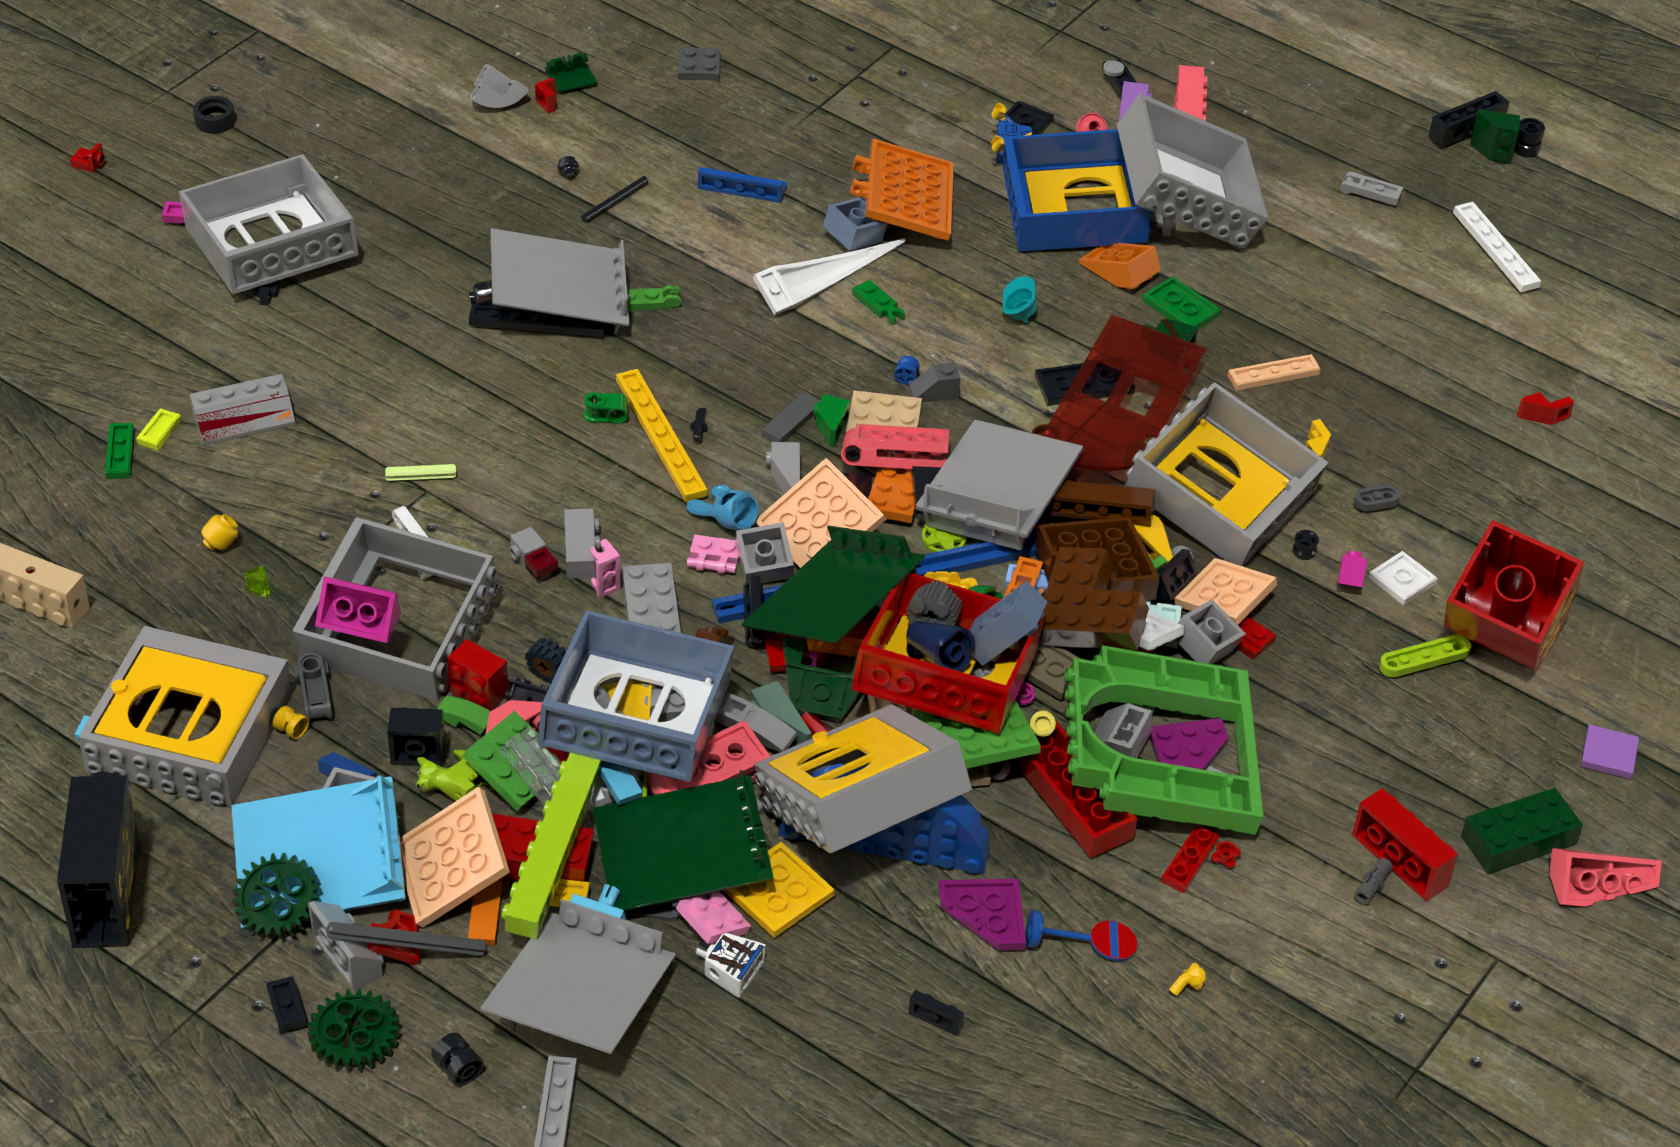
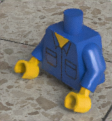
(1006, 128)

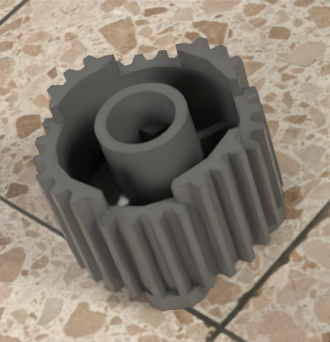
(934, 604)

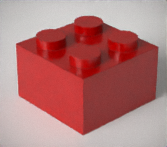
(477, 675)

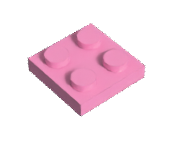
(713, 916)

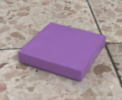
(1609, 751)

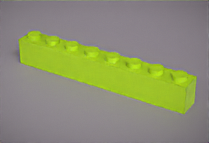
(552, 846)

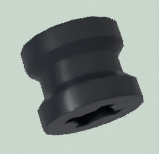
(1305, 544)

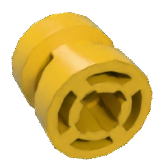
(293, 724)

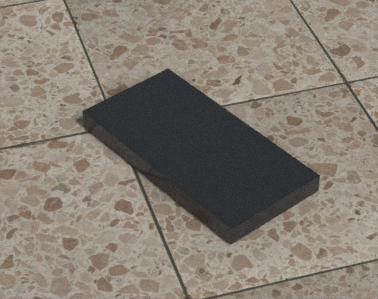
(1056, 381)

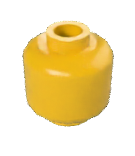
(219, 532)

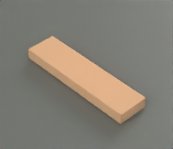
(1274, 372)

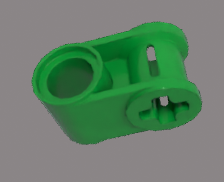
(607, 408)

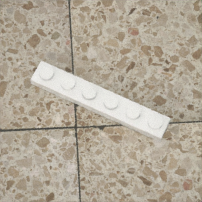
(1497, 247)

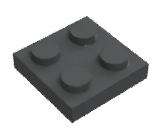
(698, 63)

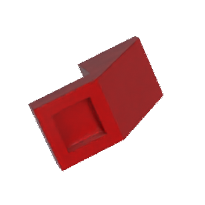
(1539, 409)

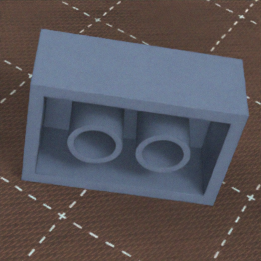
(1007, 623)

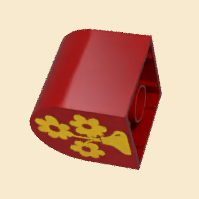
(1514, 595)

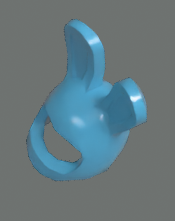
(731, 508)

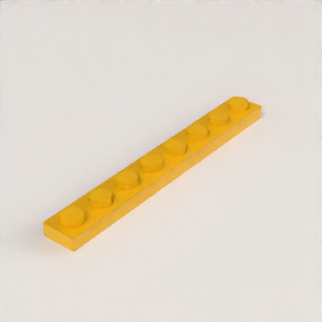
(661, 435)

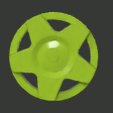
(940, 538)

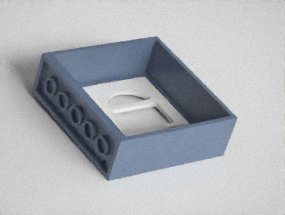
(641, 652)

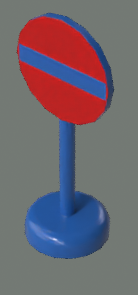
(1108, 938)

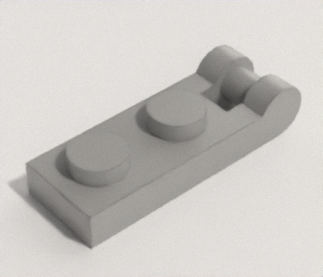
(1371, 188)

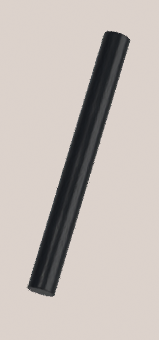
(614, 199)

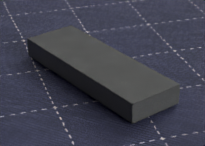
(790, 419)

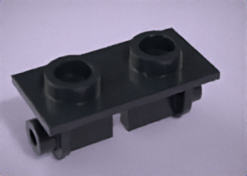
(523, 690)

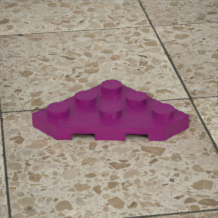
(1189, 743)
(987, 908)

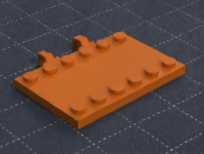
(906, 188)

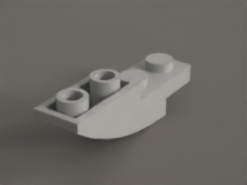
(767, 728)

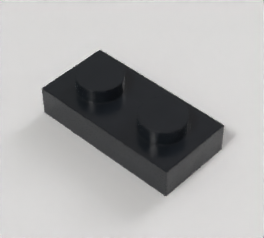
(286, 1004)
(936, 1012)

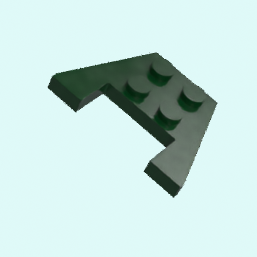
(815, 689)

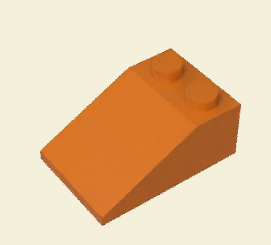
(1123, 263)

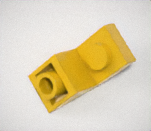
(1318, 438)

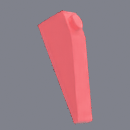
(1591, 877)

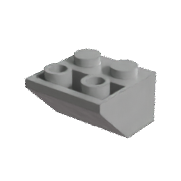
(1125, 729)

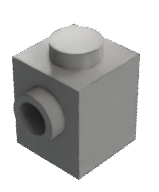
(524, 543)

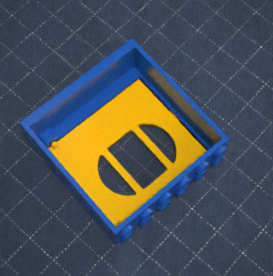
(1051, 166)

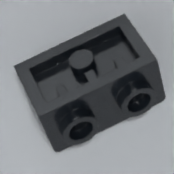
(1176, 575)

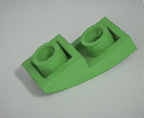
(466, 712)

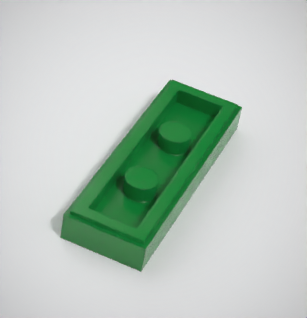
(119, 450)

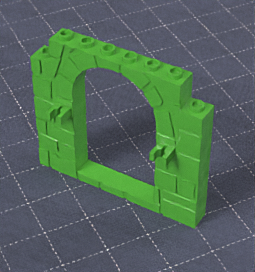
(1153, 786)

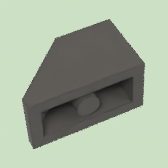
(937, 383)

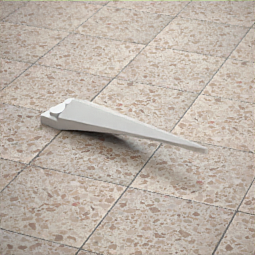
(795, 283)

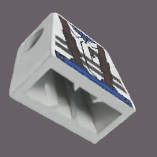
(732, 961)

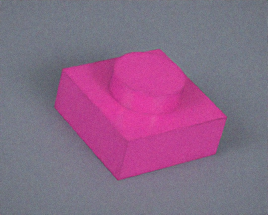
(172, 213)

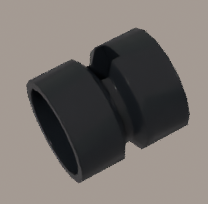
(1529, 137)
(457, 1059)

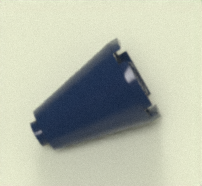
(942, 644)

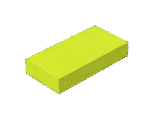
(159, 429)

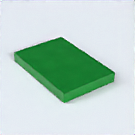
(1181, 303)

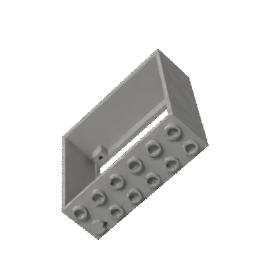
(355, 562)

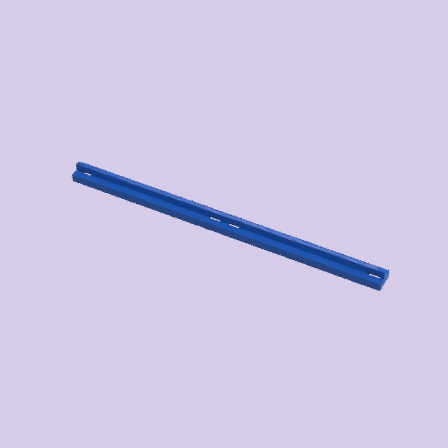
(949, 560)

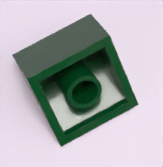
(1495, 135)

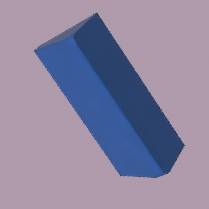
(333, 760)

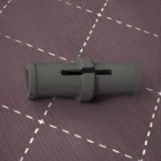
(1373, 881)

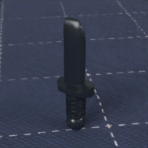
(698, 426)

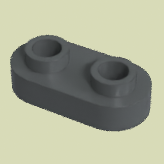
(1377, 497)

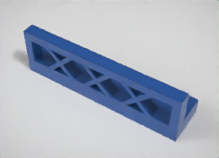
(741, 184)

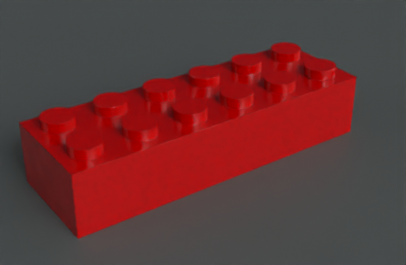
(1075, 806)

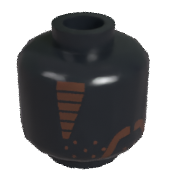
(482, 293)

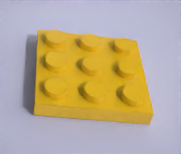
(787, 897)

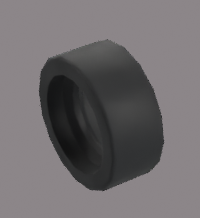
(218, 123)

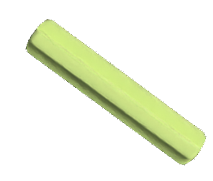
(420, 472)

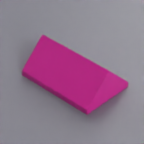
(357, 609)

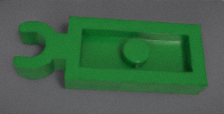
(878, 301)

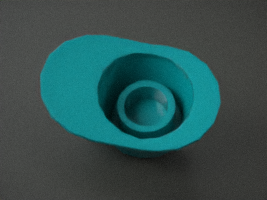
(1020, 298)

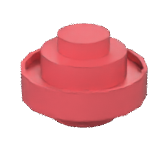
(1091, 122)

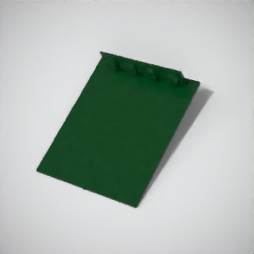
(837, 585)
(683, 843)

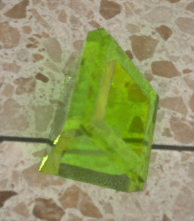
(257, 581)

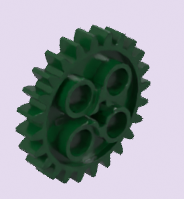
(266, 917)
(334, 1021)

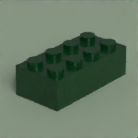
(1521, 830)

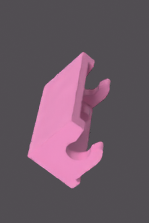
(607, 569)

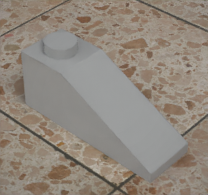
(784, 464)

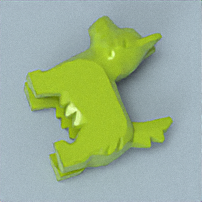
(453, 781)

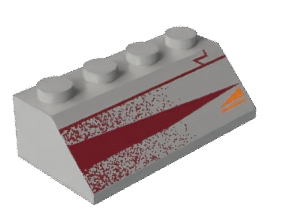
(242, 409)

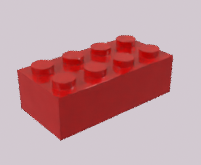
(516, 835)
(1411, 847)

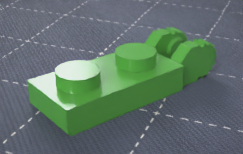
(654, 298)

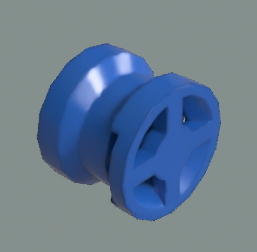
(906, 370)

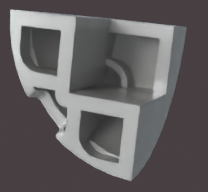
(496, 89)

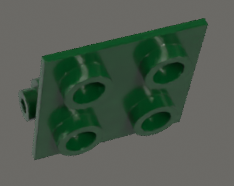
(570, 73)

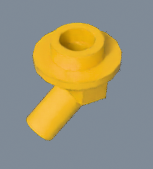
(1193, 976)

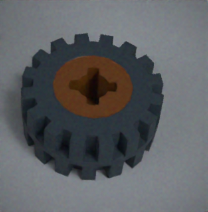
(545, 658)

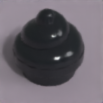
(568, 166)

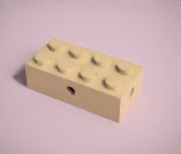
(42, 587)

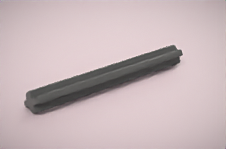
(405, 939)

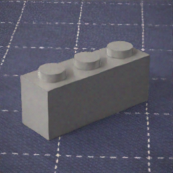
(579, 538)

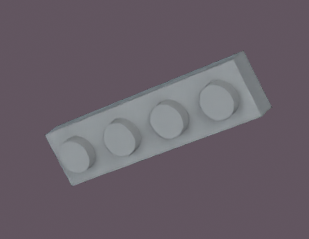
(556, 1102)

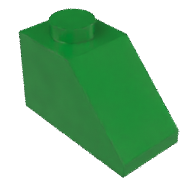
(831, 417)

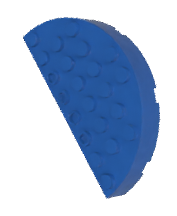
(940, 836)

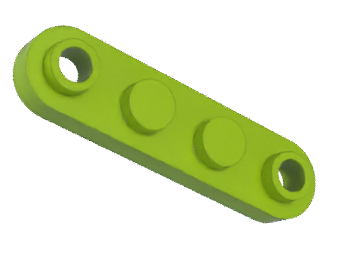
(1424, 655)

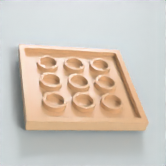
(814, 503)
(451, 857)

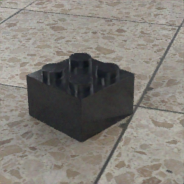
(415, 735)

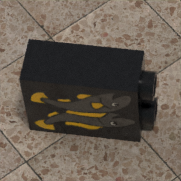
(99, 861)

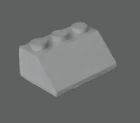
(350, 958)

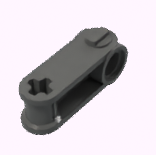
(312, 674)

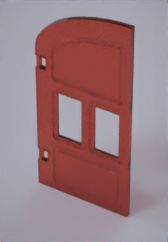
(1103, 428)

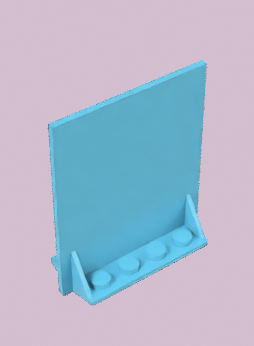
(338, 830)

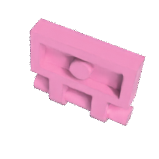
(713, 554)

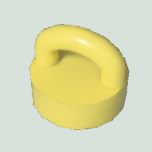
(1043, 723)

